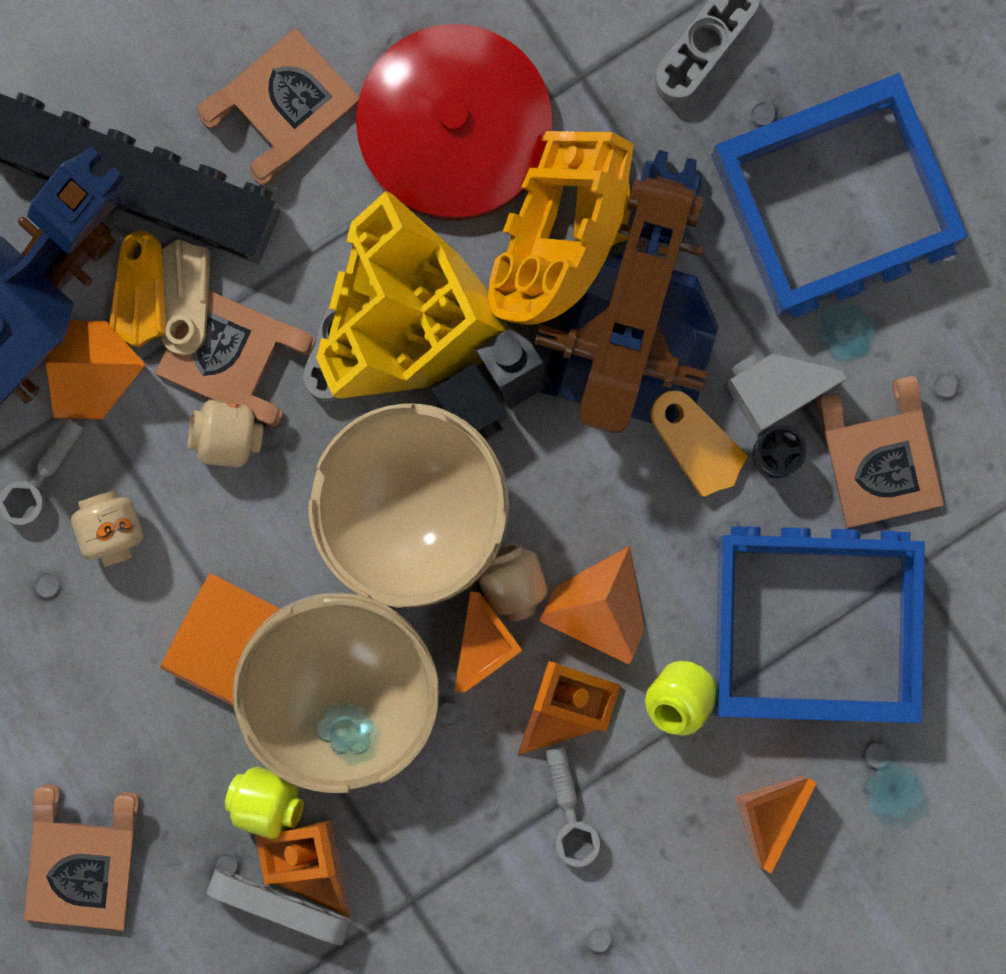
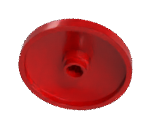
(453, 121)

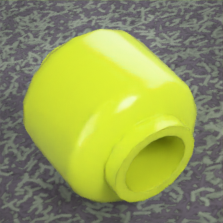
(681, 698)
(263, 803)

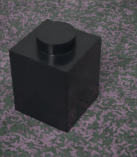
(513, 366)
(472, 400)

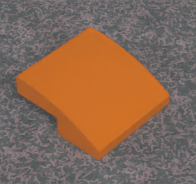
(214, 636)

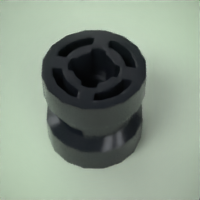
(783, 446)

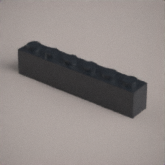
(153, 183)

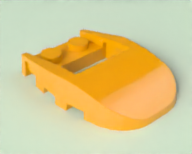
(545, 275)

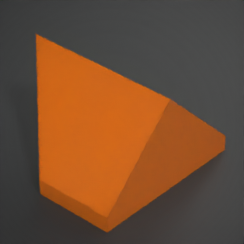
(90, 371)
(600, 607)
(484, 644)
(568, 707)
(772, 816)
(305, 863)

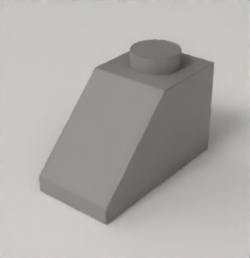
(778, 387)

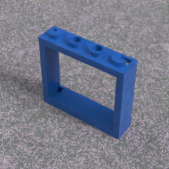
(811, 122)
(842, 543)

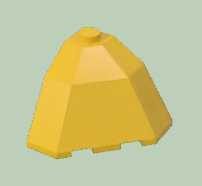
(402, 308)

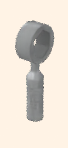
(46, 467)
(567, 800)

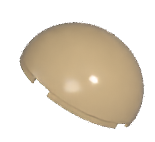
(409, 505)
(333, 654)

